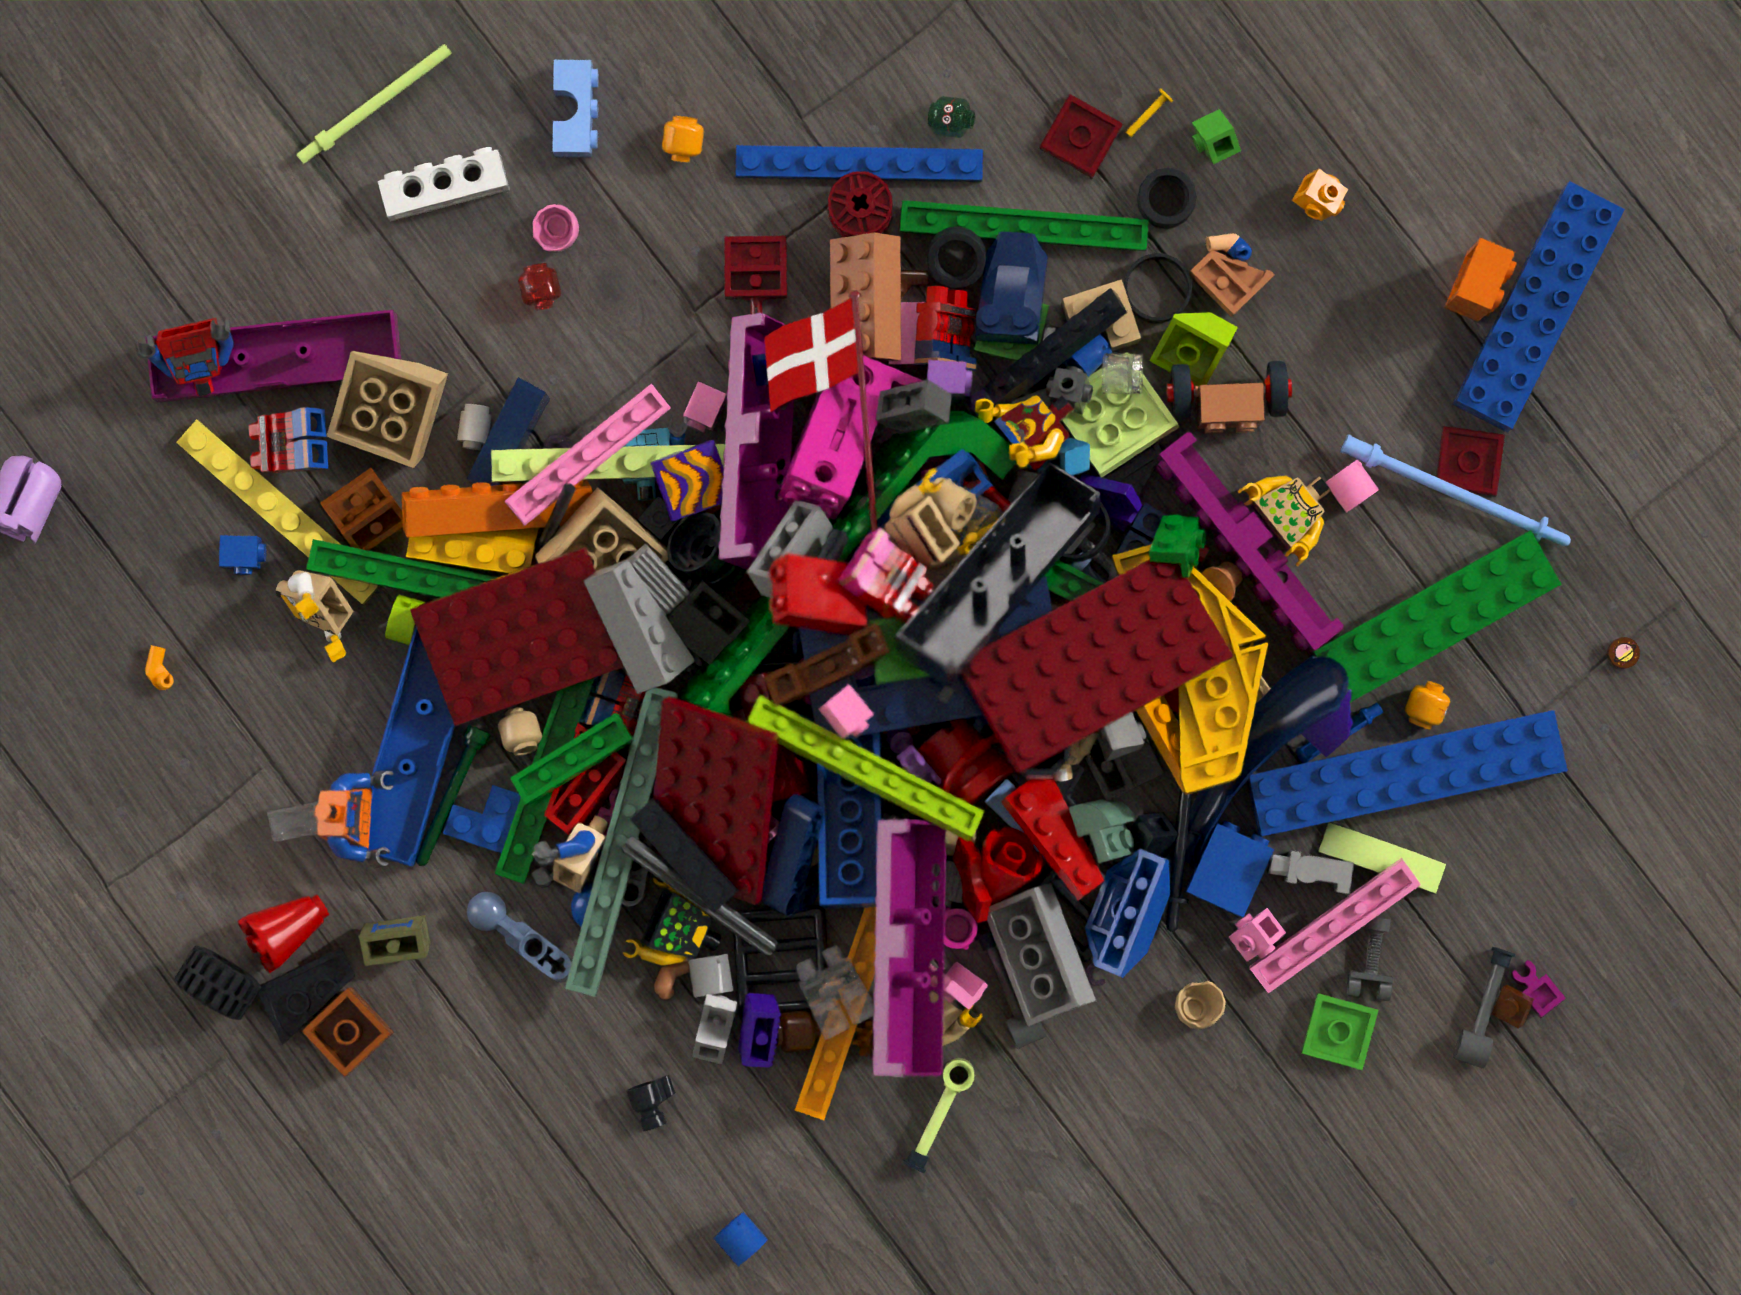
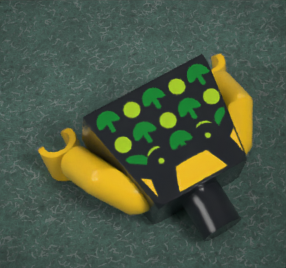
(675, 931)

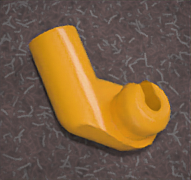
(156, 671)

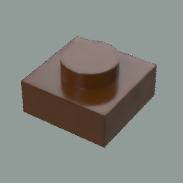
(1512, 1006)

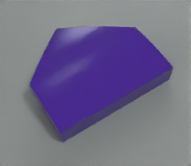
(1118, 499)
(1332, 730)

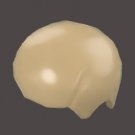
(1200, 1004)

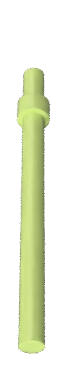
(325, 140)

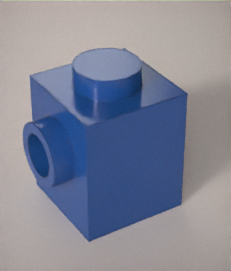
(241, 553)

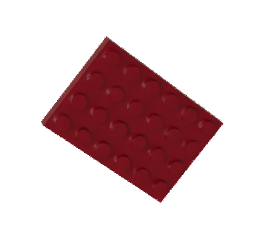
(516, 637)
(719, 788)

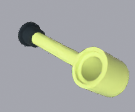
(918, 1157)

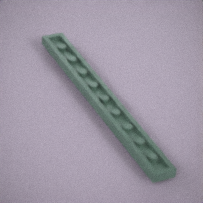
(614, 864)

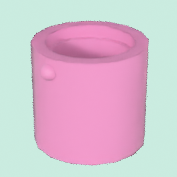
(1352, 486)

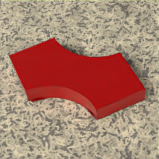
(973, 887)

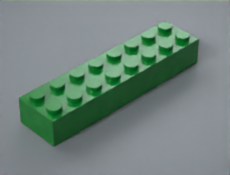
(1442, 614)

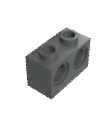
(913, 407)

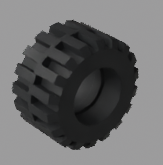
(217, 983)

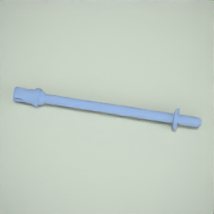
(1374, 456)

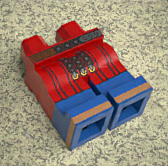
(279, 444)

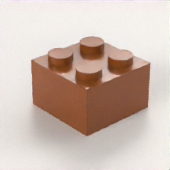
(348, 1031)

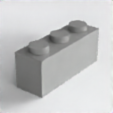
(799, 533)

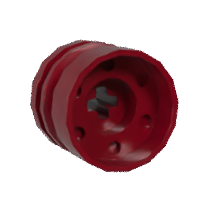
(857, 187)

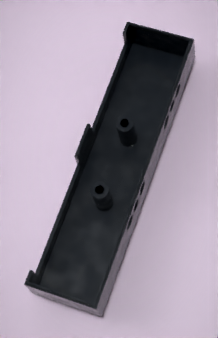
(998, 574)

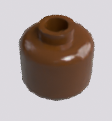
(797, 1031)

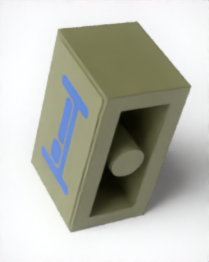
(394, 940)

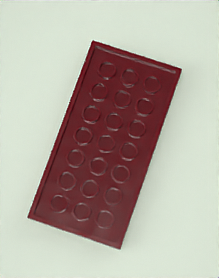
(1094, 661)

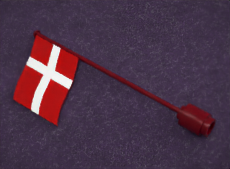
(816, 357)

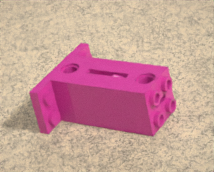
(833, 440)

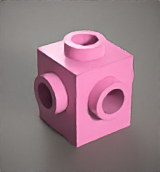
(1252, 939)

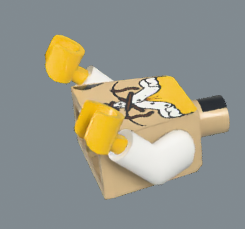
(318, 603)

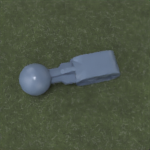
(488, 912)

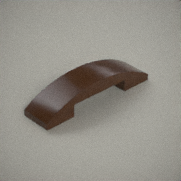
(828, 666)

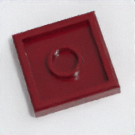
(1081, 136)
(1471, 459)

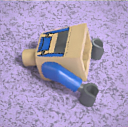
(574, 858)

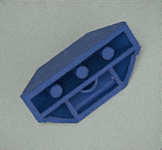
(1128, 911)

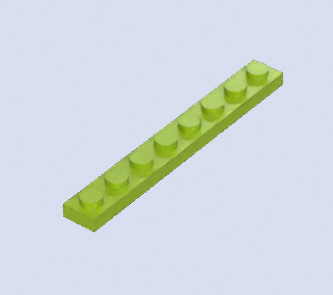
(867, 769)

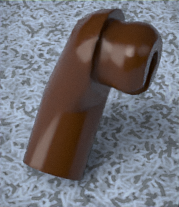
(913, 278)

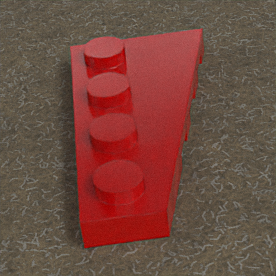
(1050, 827)

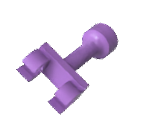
(901, 742)

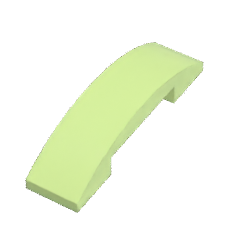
(1379, 855)

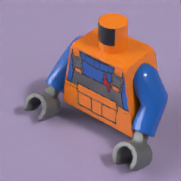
(345, 816)

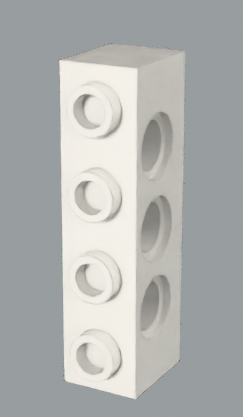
(491, 181)

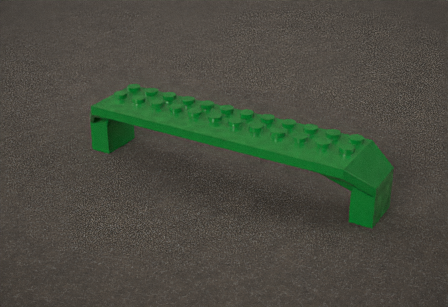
(892, 470)

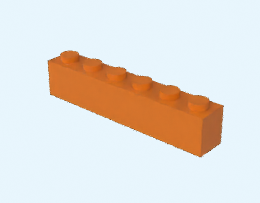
(473, 509)

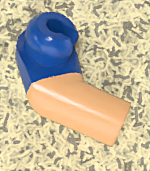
(1231, 244)

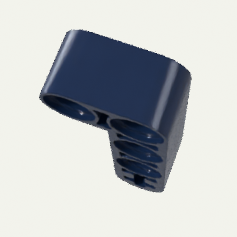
(786, 879)

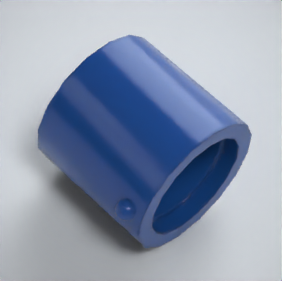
(1090, 355)
(740, 1239)

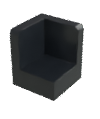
(1153, 834)

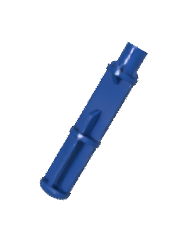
(1365, 717)

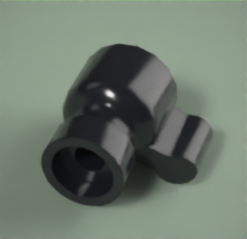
(647, 1098)

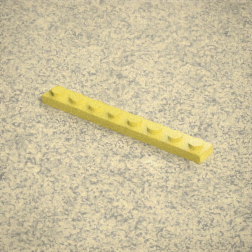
(262, 497)

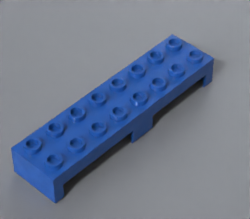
(1538, 306)
(415, 753)

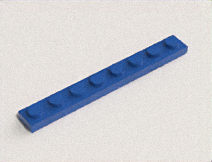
(835, 162)

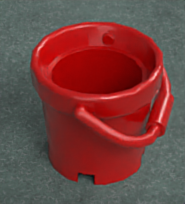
(965, 761)

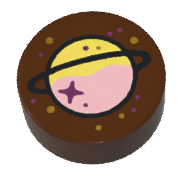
(1623, 652)

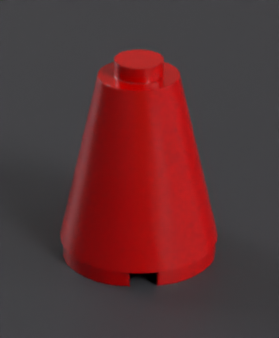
(1008, 862)

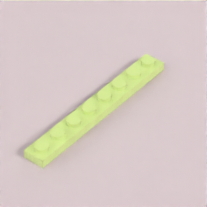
(625, 463)

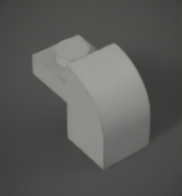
(714, 1028)

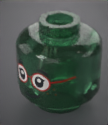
(951, 116)

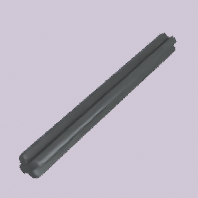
(725, 915)

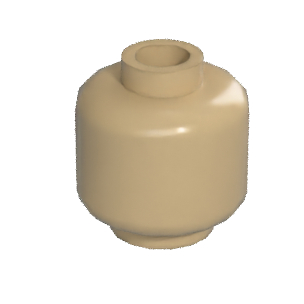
(519, 731)

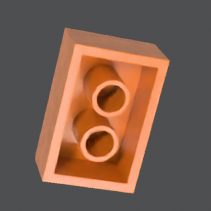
(1480, 279)

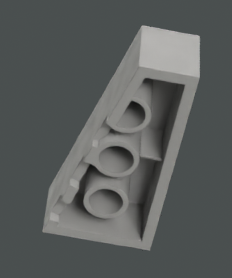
(637, 627)

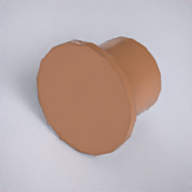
(1224, 578)

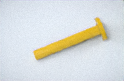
(1149, 112)

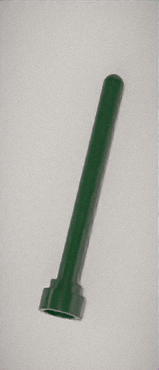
(474, 741)

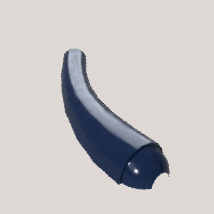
(1283, 713)

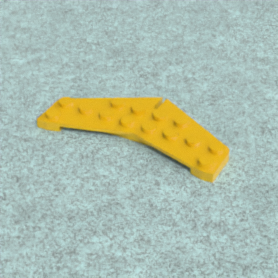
(1220, 703)

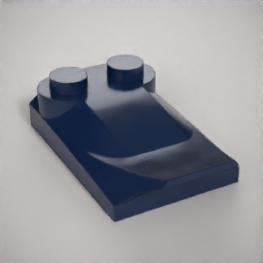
(1012, 290)

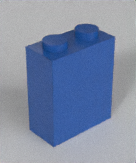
(1230, 869)

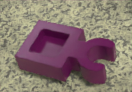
(1542, 990)

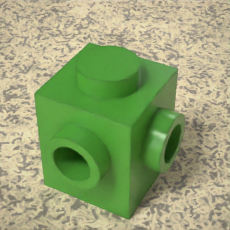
(1215, 137)

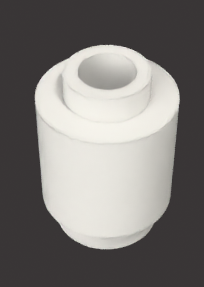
(474, 426)

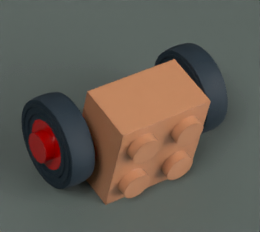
(1229, 404)

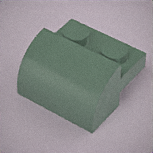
(1107, 827)

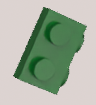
(1178, 541)

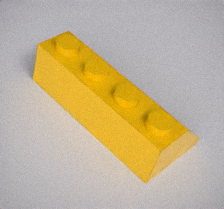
(481, 551)

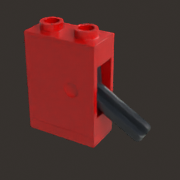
(809, 592)

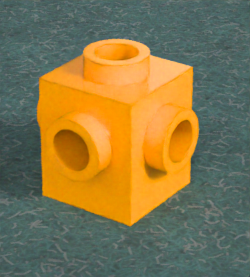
(1320, 195)

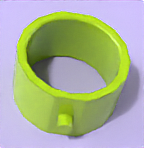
(401, 622)

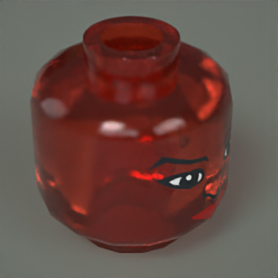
(539, 286)

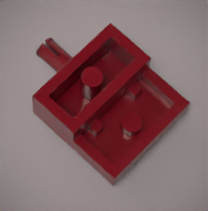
(755, 269)

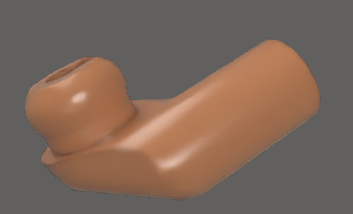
(666, 978)

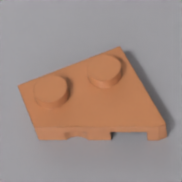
(1229, 280)

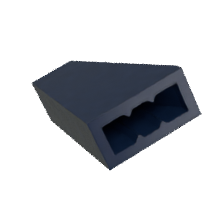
(511, 428)

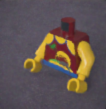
(1029, 427)

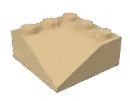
(387, 406)
(605, 531)

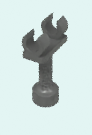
(1377, 928)

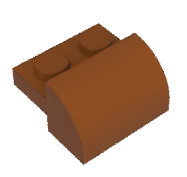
(364, 511)

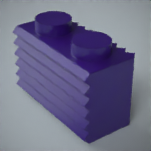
(759, 1030)

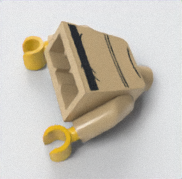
(922, 531)

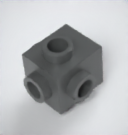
(1080, 388)

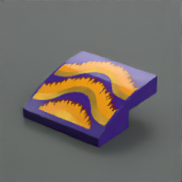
(690, 480)

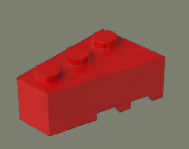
(584, 794)

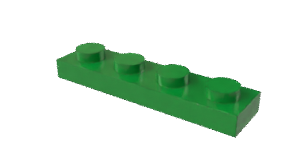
(572, 759)

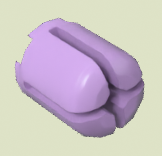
(26, 496)

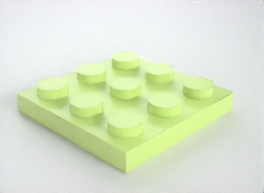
(1119, 424)

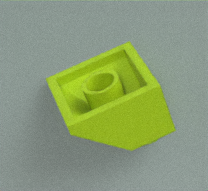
(1194, 341)

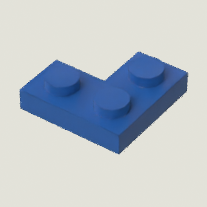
(485, 829)

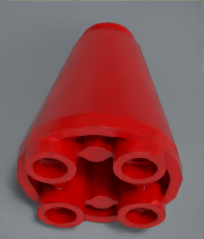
(282, 929)

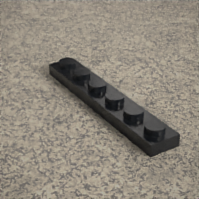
(1052, 351)

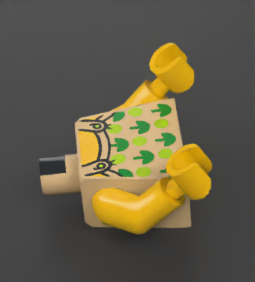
(1290, 510)

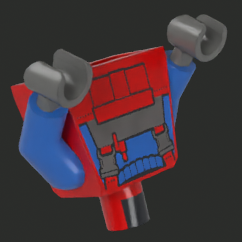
(190, 352)

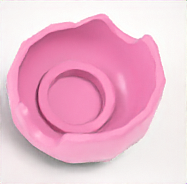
(555, 228)

